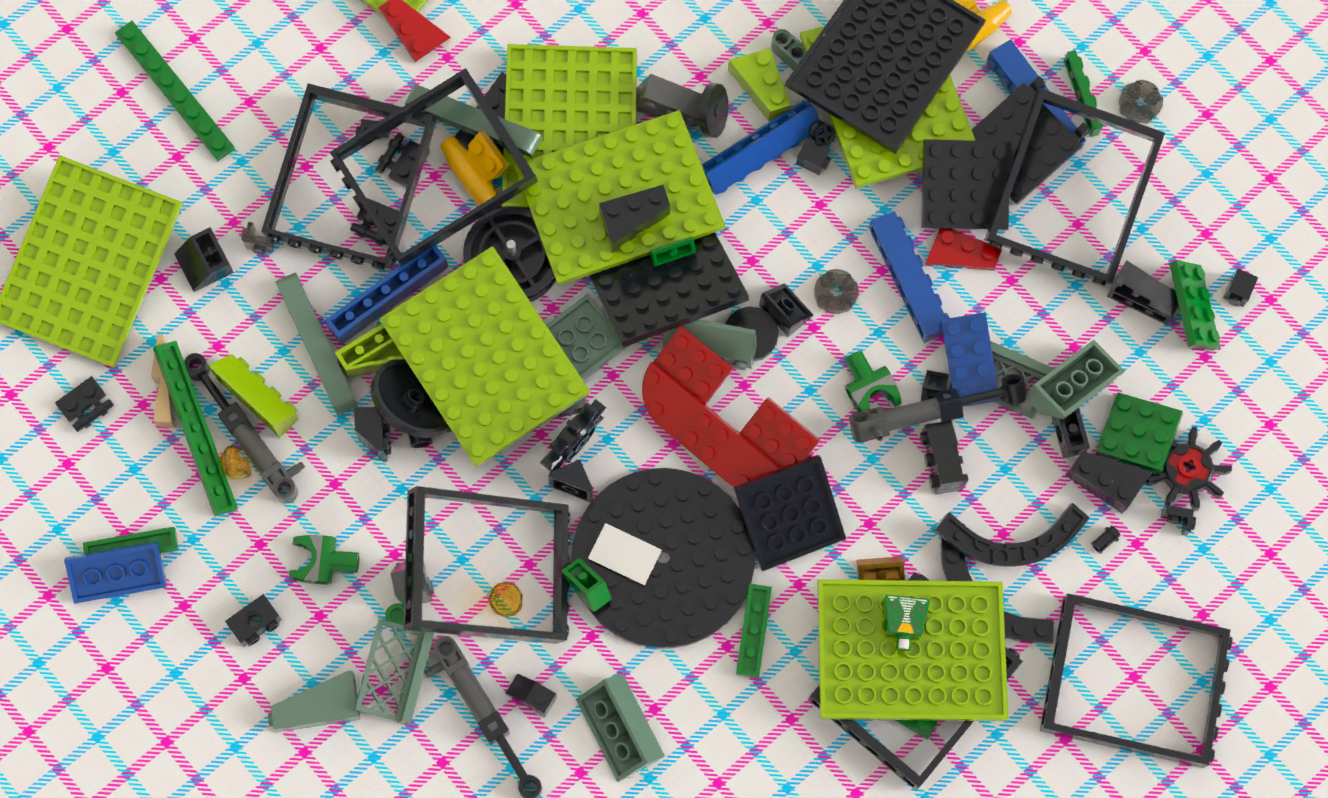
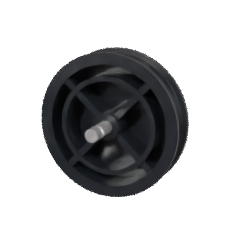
(517, 243)

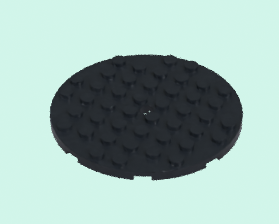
(706, 549)

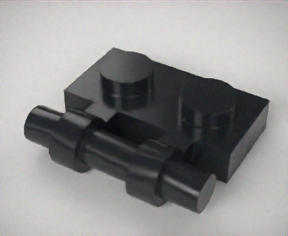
(403, 167)
(387, 216)
(81, 399)

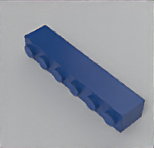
(1015, 70)
(759, 147)
(909, 275)
(385, 294)

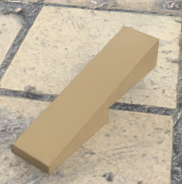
(164, 406)

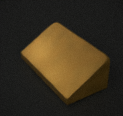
(881, 569)

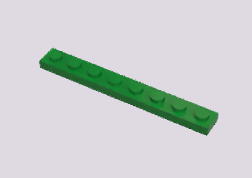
(175, 91)
(195, 428)

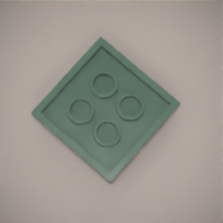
(586, 336)

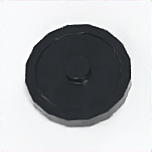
(713, 110)
(762, 323)

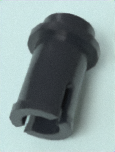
(1106, 539)

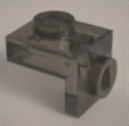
(256, 243)

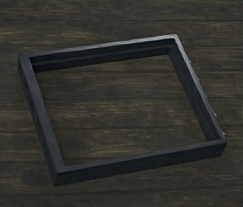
(358, 103)
(401, 116)
(1102, 117)
(415, 556)
(1057, 666)
(884, 754)

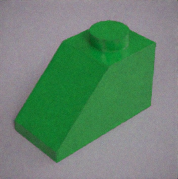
(587, 584)

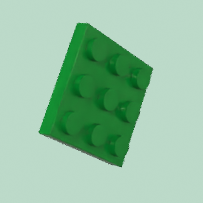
(1139, 432)

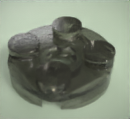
(1135, 112)
(826, 299)

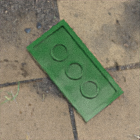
(1195, 305)

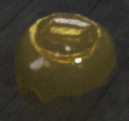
(234, 465)
(505, 599)

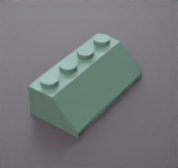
(731, 343)
(1074, 381)
(620, 727)

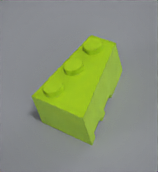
(762, 82)
(368, 353)

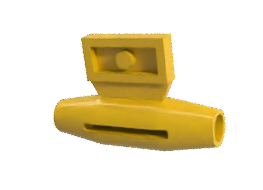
(994, 15)
(476, 165)

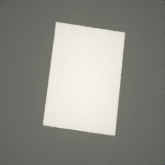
(624, 554)

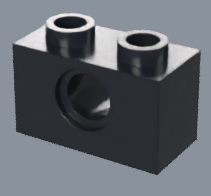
(1071, 434)
(240, 621)

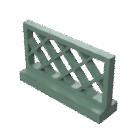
(1021, 363)
(413, 677)

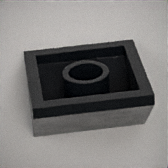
(785, 308)
(572, 480)

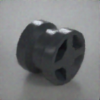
(826, 136)

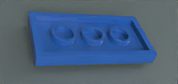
(969, 355)
(115, 572)

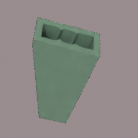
(317, 706)

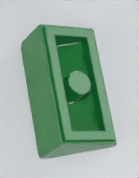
(672, 251)

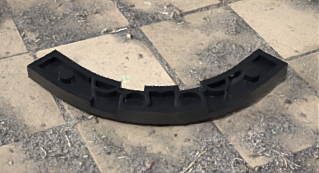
(1012, 554)
(1015, 627)

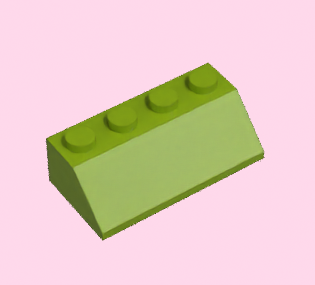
(254, 394)

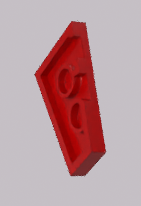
(412, 29)
(961, 250)

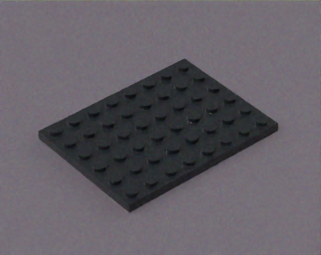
(884, 63)

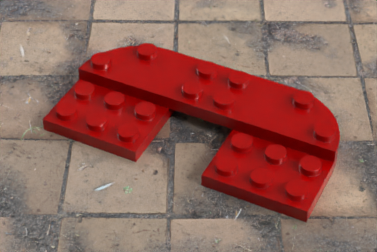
(676, 398)

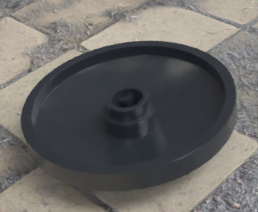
(405, 401)

